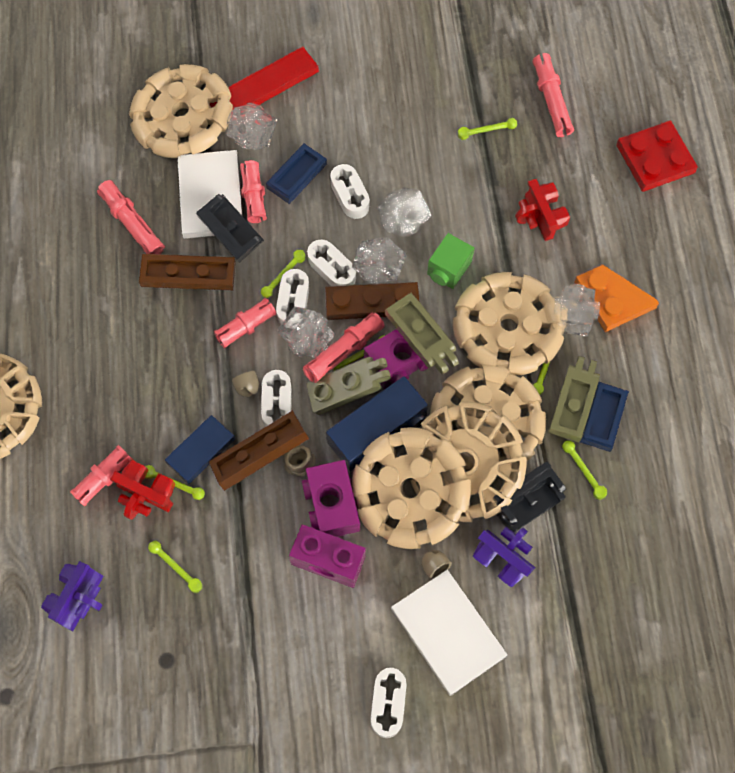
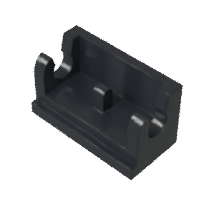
(229, 227)
(538, 494)

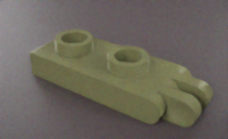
(422, 333)
(347, 384)
(575, 401)

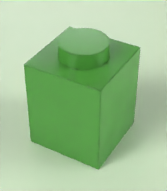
(450, 261)

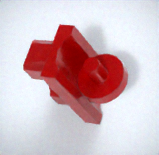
(537, 212)
(131, 480)

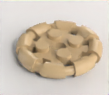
(177, 96)
(508, 306)
(24, 393)
(490, 394)
(485, 453)
(390, 488)

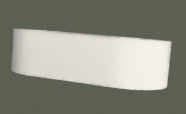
(355, 189)
(336, 260)
(285, 295)
(268, 399)
(397, 702)

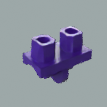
(492, 545)
(76, 596)

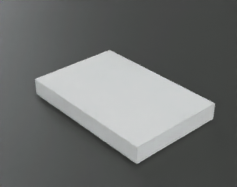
(200, 180)
(448, 632)

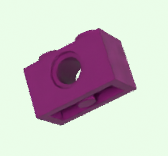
(387, 348)
(331, 480)
(327, 556)

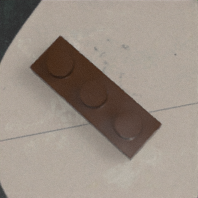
(187, 272)
(361, 300)
(258, 450)

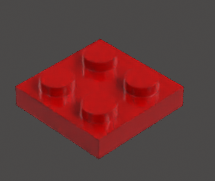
(656, 156)

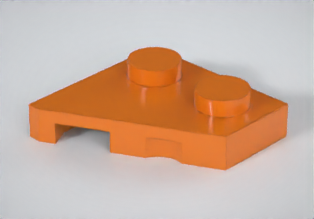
(618, 297)

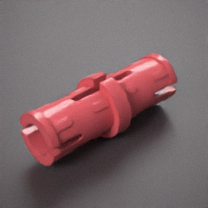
(253, 191)
(245, 323)
(100, 475)

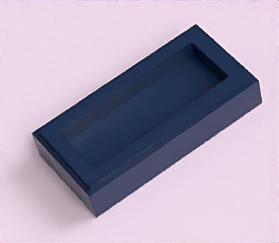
(296, 173)
(604, 417)
(199, 448)

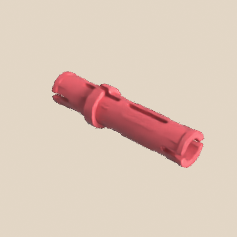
(549, 85)
(123, 209)
(353, 339)

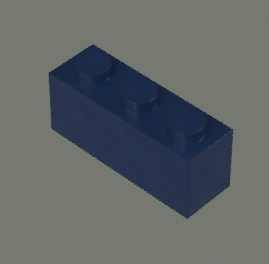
(388, 411)

